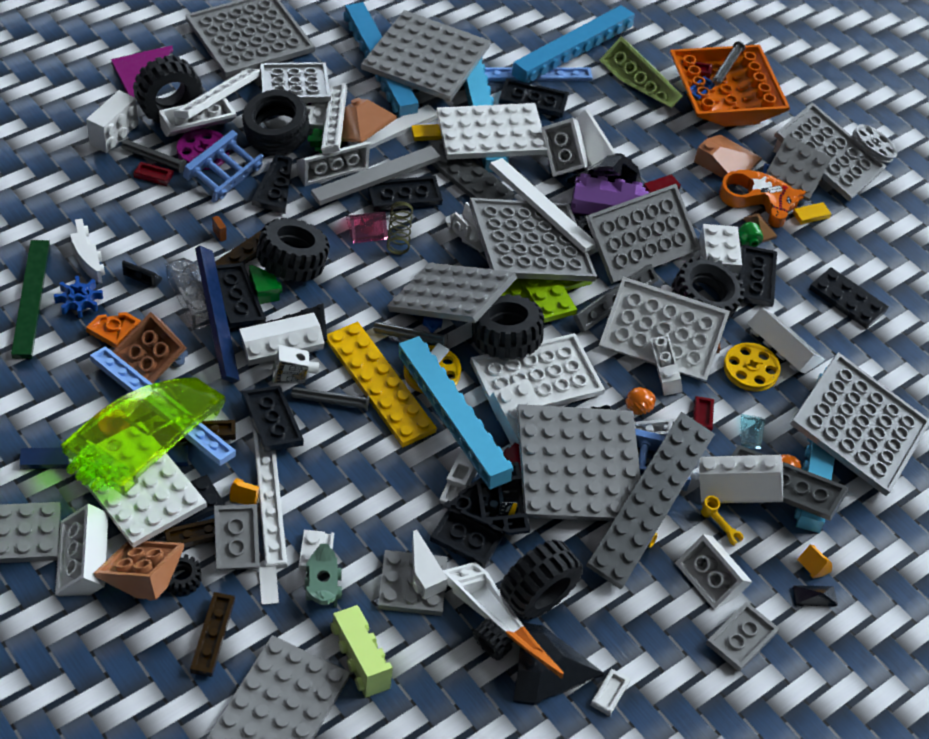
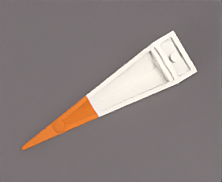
(479, 591)

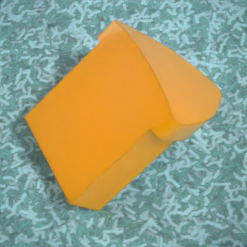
(243, 492)
(815, 562)

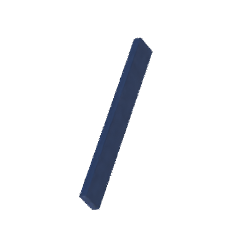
(217, 315)
(55, 459)

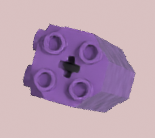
(598, 194)

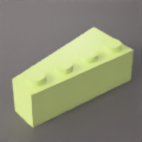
(362, 651)

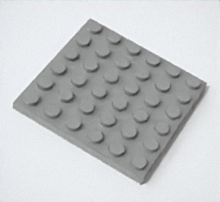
(248, 34)
(426, 55)
(527, 243)
(861, 423)
(576, 461)

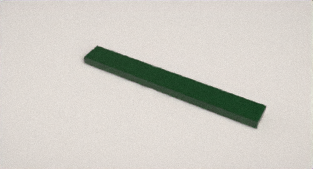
(30, 300)

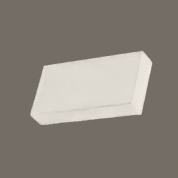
(610, 692)

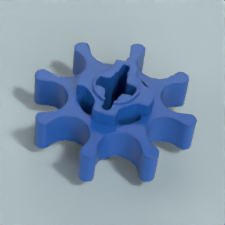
(78, 296)

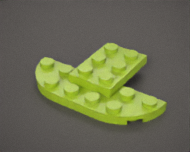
(548, 295)

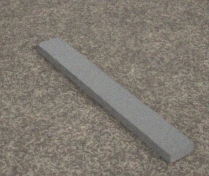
(375, 175)

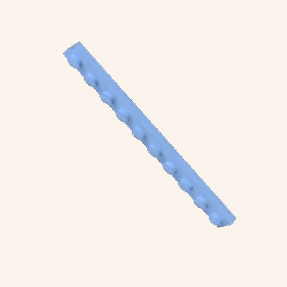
(131, 380)

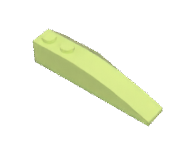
(637, 72)

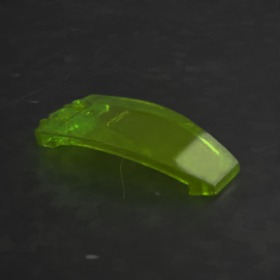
(138, 431)

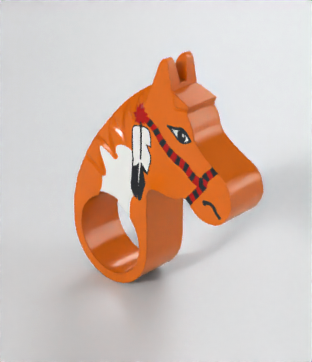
(764, 190)

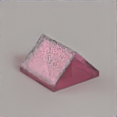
(367, 226)

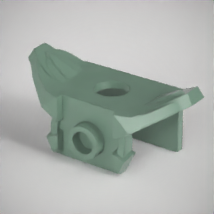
(325, 561)

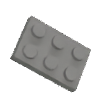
(236, 537)
(742, 636)

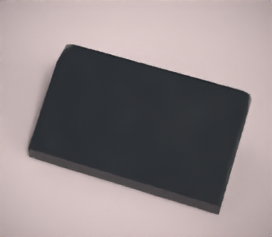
(141, 274)

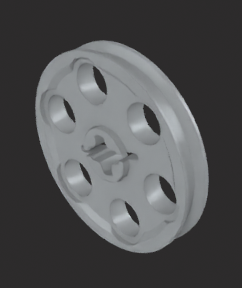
(874, 143)

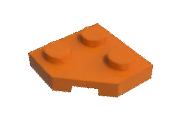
(112, 328)

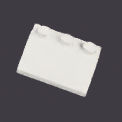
(713, 571)

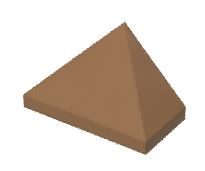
(768, 233)

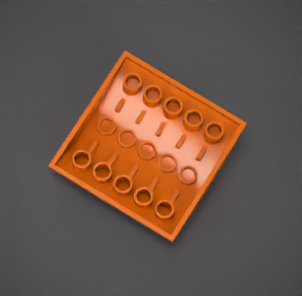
(746, 93)

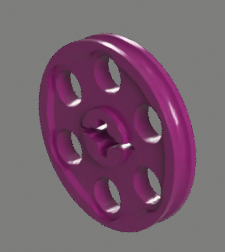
(195, 147)

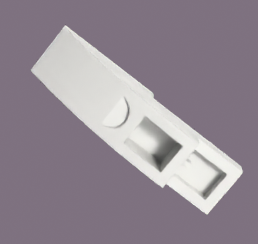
(86, 253)
(458, 478)

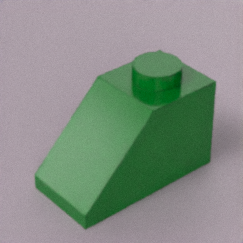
(265, 285)

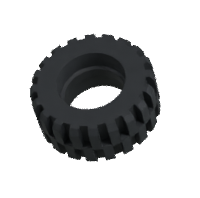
(157, 75)
(292, 249)
(509, 328)
(541, 579)

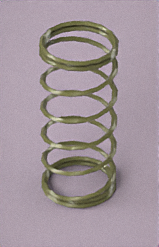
(399, 237)

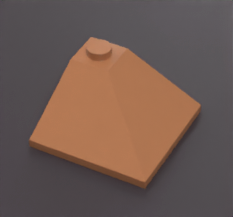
(363, 120)
(724, 156)
(150, 348)
(142, 569)

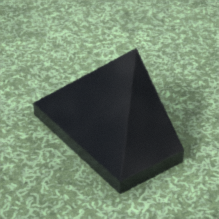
(814, 595)

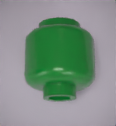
(750, 234)

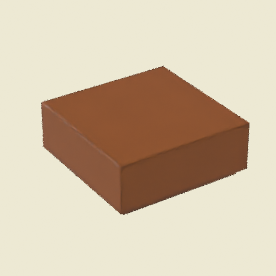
(219, 228)

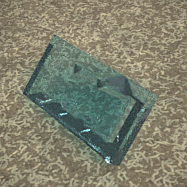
(752, 431)

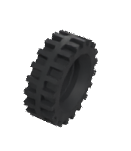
(713, 275)

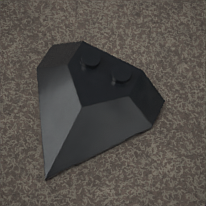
(613, 168)
(483, 504)
(537, 682)

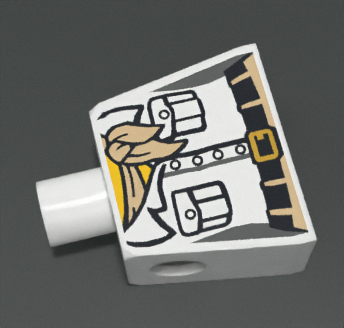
(292, 365)

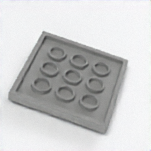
(302, 79)

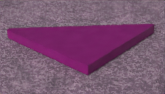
(129, 66)

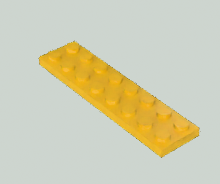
(380, 382)

